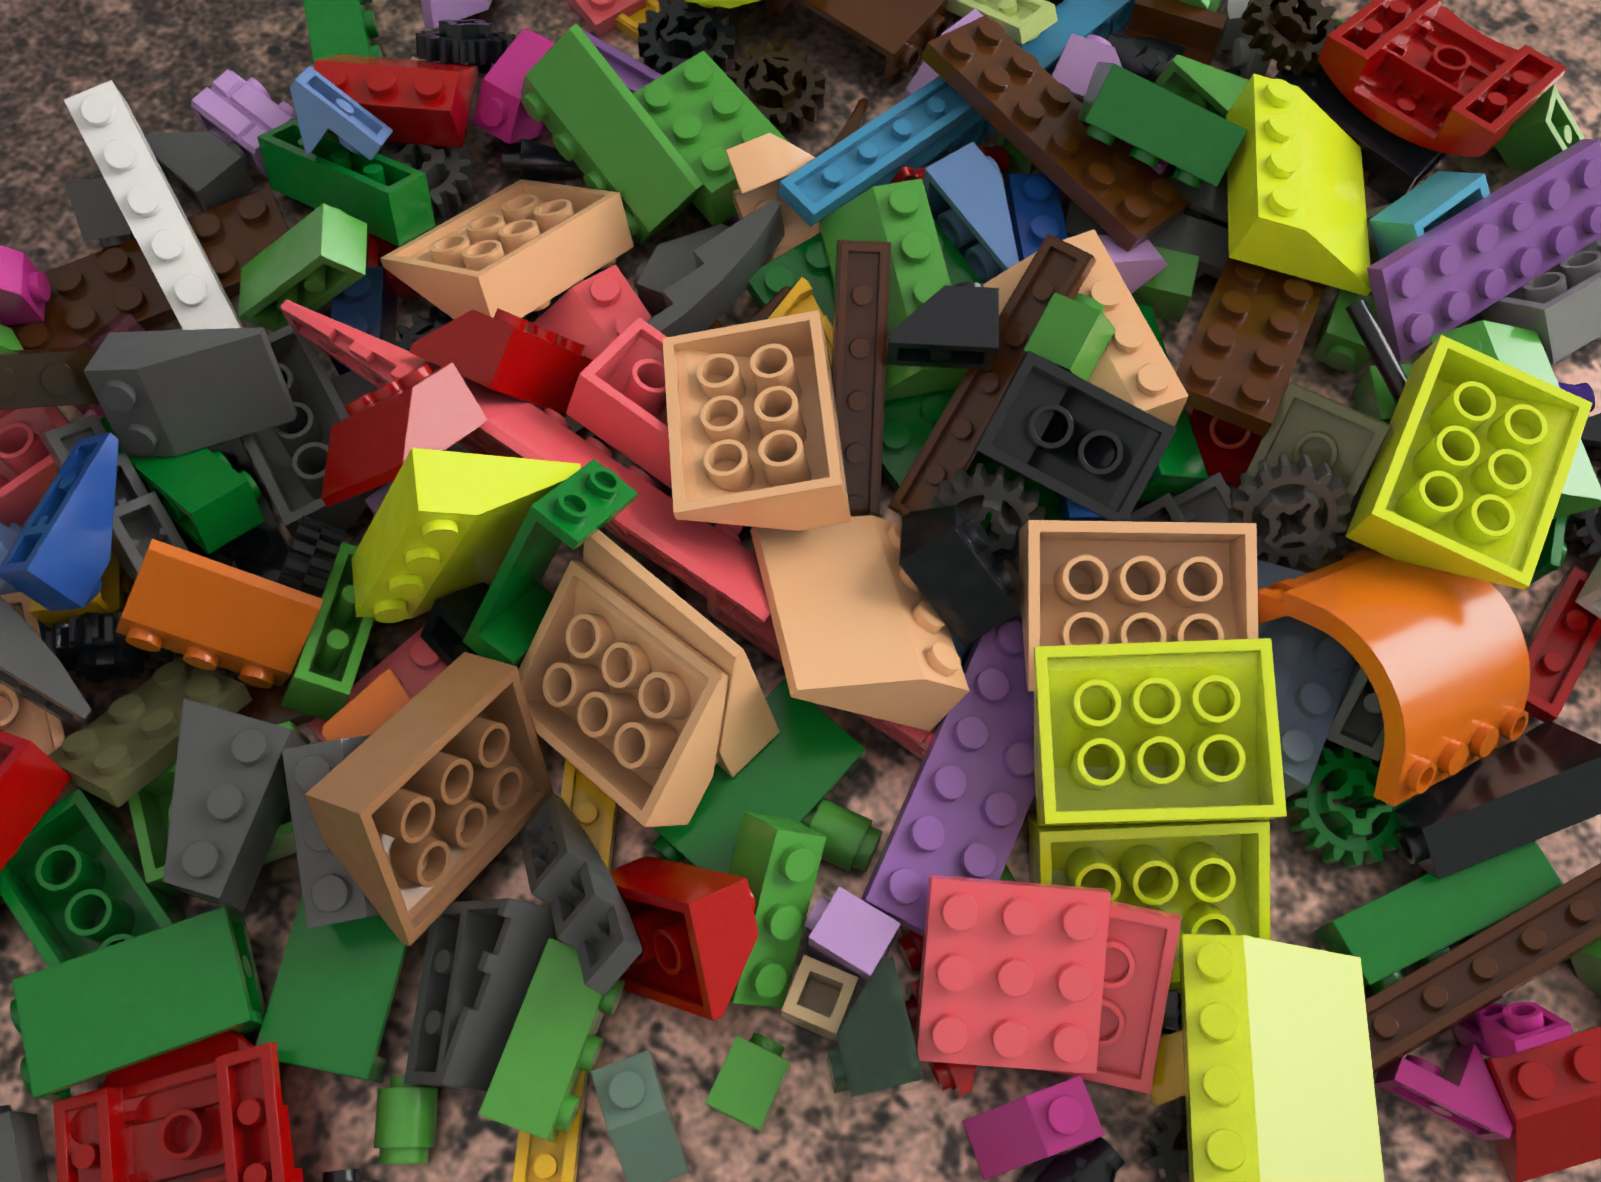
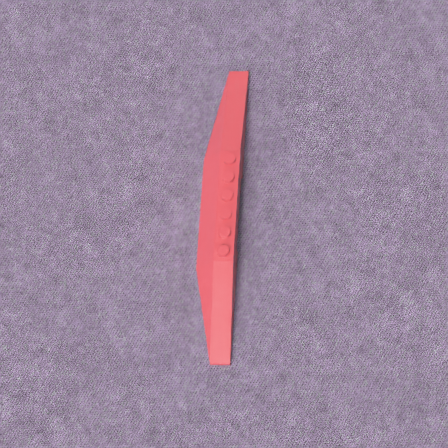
(692, 551)

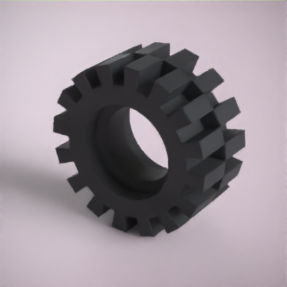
(311, 556)

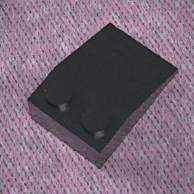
(1074, 438)

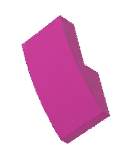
(1511, 1029)

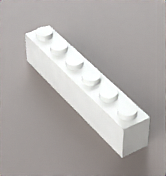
(151, 209)

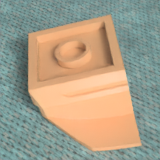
(758, 171)

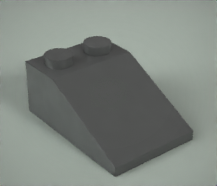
(188, 388)

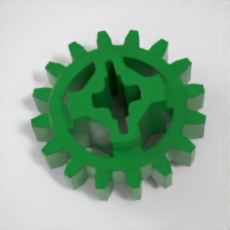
(1339, 827)

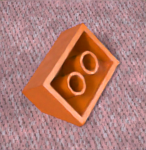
(217, 616)

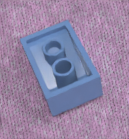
(973, 209)

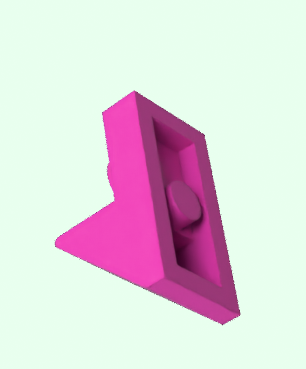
(1461, 1096)

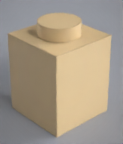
(819, 997)

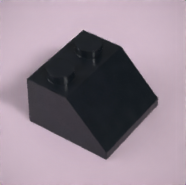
(958, 571)

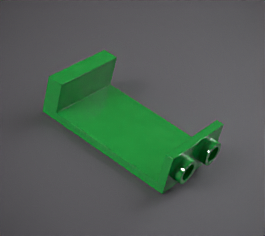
(515, 598)
(780, 781)
(334, 996)
(136, 1001)

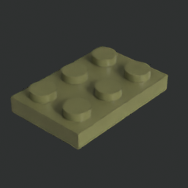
(1326, 433)
(142, 731)

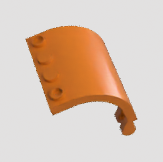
(1436, 652)

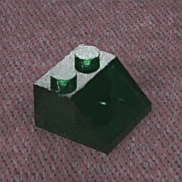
(875, 1043)

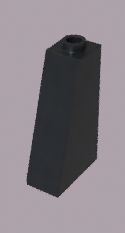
(1393, 162)
(1503, 801)

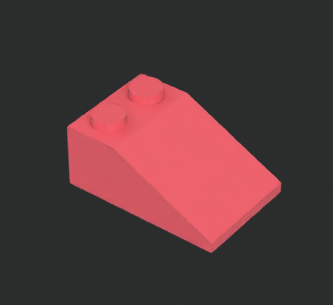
(594, 312)

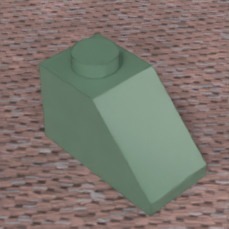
(640, 1119)

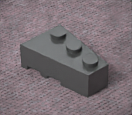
(225, 802)
(472, 989)

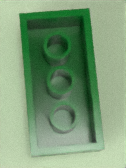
(81, 883)

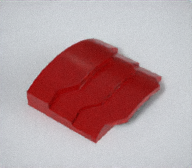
(1434, 75)
(182, 1118)

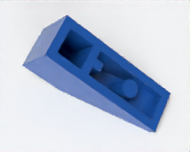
(70, 531)

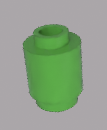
(849, 835)
(405, 1122)

